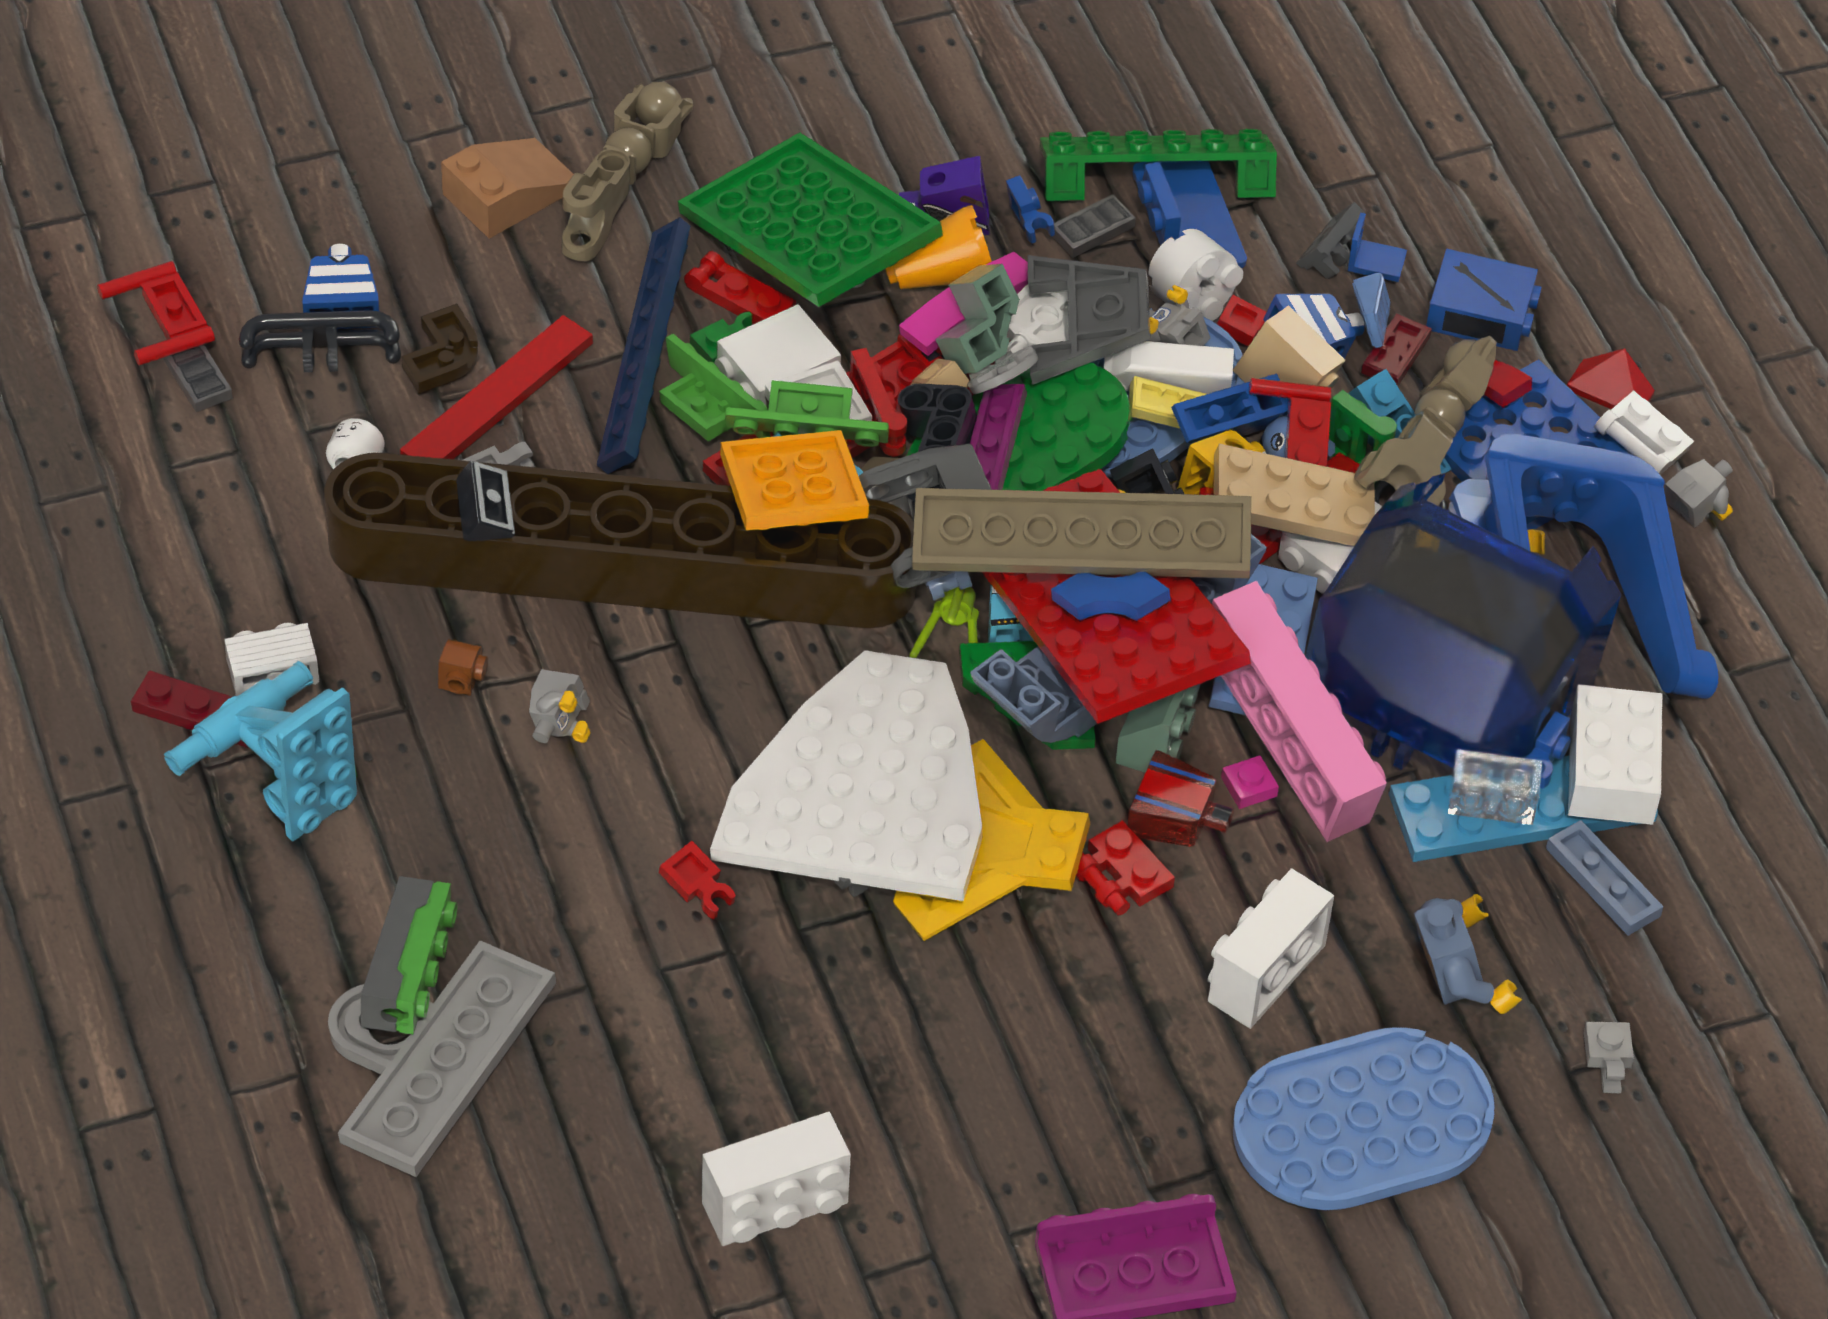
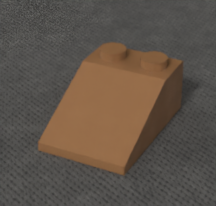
(503, 182)

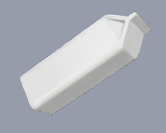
(1180, 365)

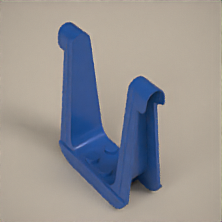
(1627, 508)

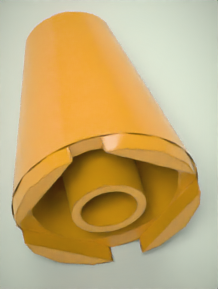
(945, 258)

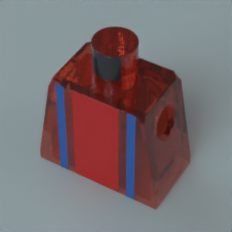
(1176, 803)

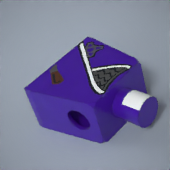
(951, 187)

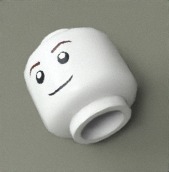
(352, 439)

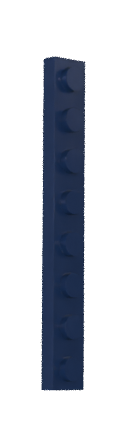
(643, 346)

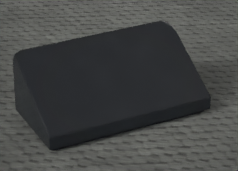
(484, 503)

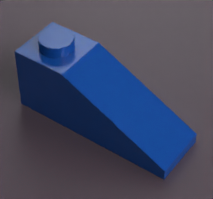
(1228, 410)

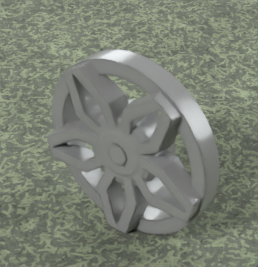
(1003, 370)

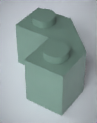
(987, 305)

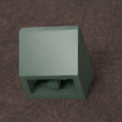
(1156, 728)

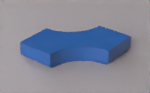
(1127, 595)

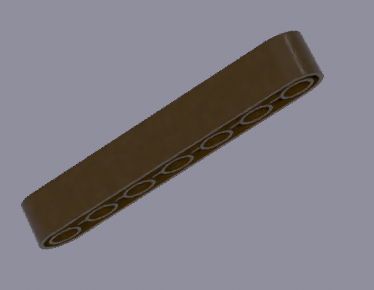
(615, 544)

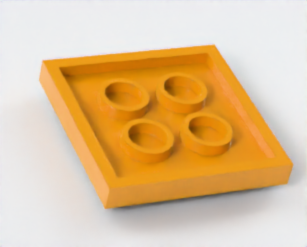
(794, 480)

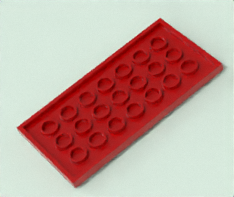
(1112, 658)

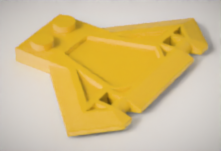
(1017, 848)

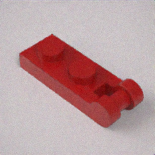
(735, 289)
(868, 382)

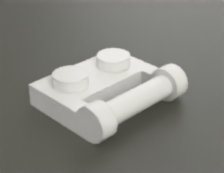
(1644, 432)

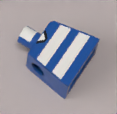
(340, 283)
(1324, 316)

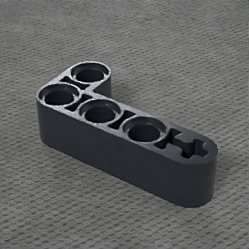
(939, 416)

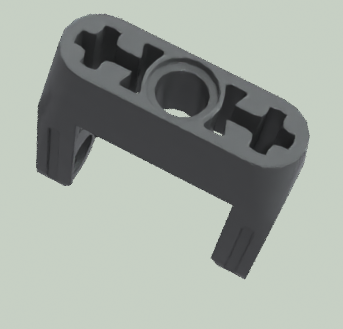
(944, 466)

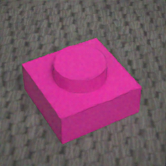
(1249, 782)

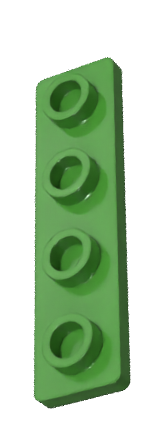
(703, 392)
(807, 409)

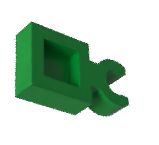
(706, 339)

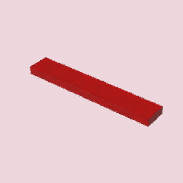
(501, 391)

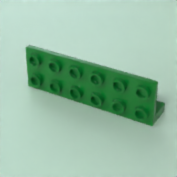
(1067, 156)

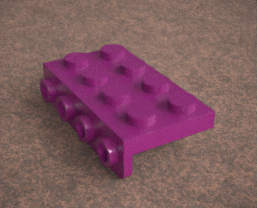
(1135, 1260)

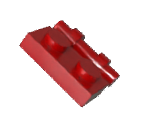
(1129, 862)

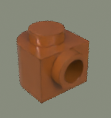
(461, 667)

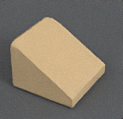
(943, 373)

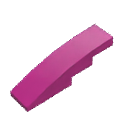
(944, 313)

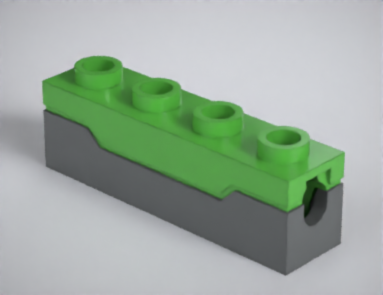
(407, 955)

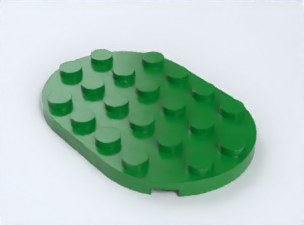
(1065, 428)

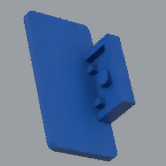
(1184, 198)

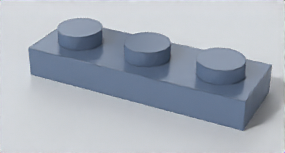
(1604, 877)

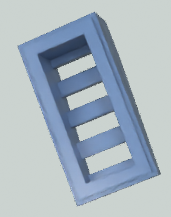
(1373, 305)

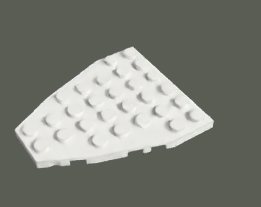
(864, 785)

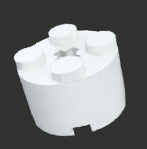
(1197, 266)

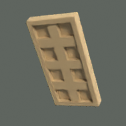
(1295, 494)

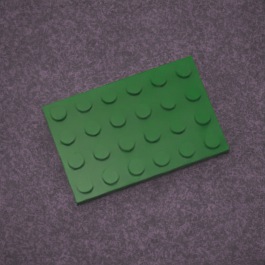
(810, 219)

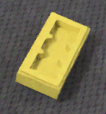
(1154, 400)

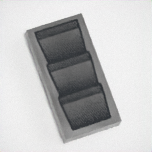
(1093, 226)
(199, 378)

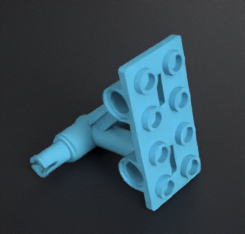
(304, 748)

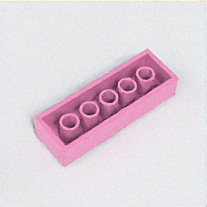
(1299, 717)

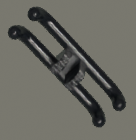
(319, 330)

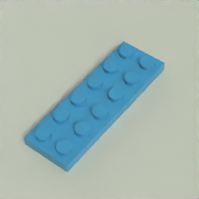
(1434, 833)

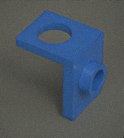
(1373, 257)

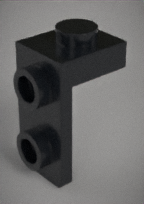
(1145, 474)

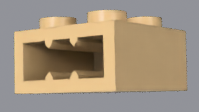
(1292, 351)

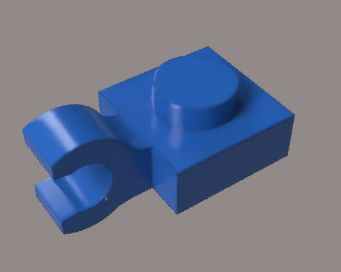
(1025, 205)
(1551, 744)

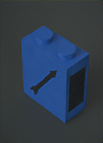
(1483, 299)

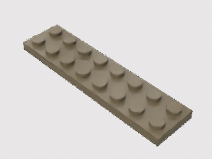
(1082, 533)

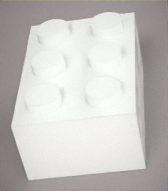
(1615, 754)
(1269, 947)
(775, 1179)

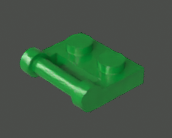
(1353, 423)

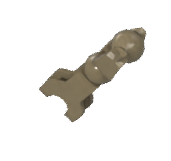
(603, 187)
(1437, 419)

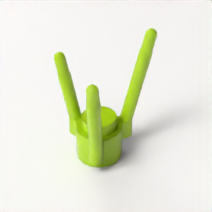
(955, 610)

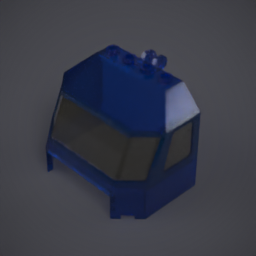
(1456, 633)

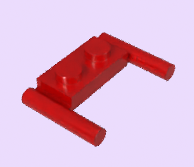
(171, 307)
(1307, 417)

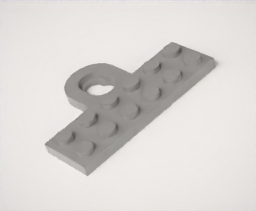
(446, 1060)

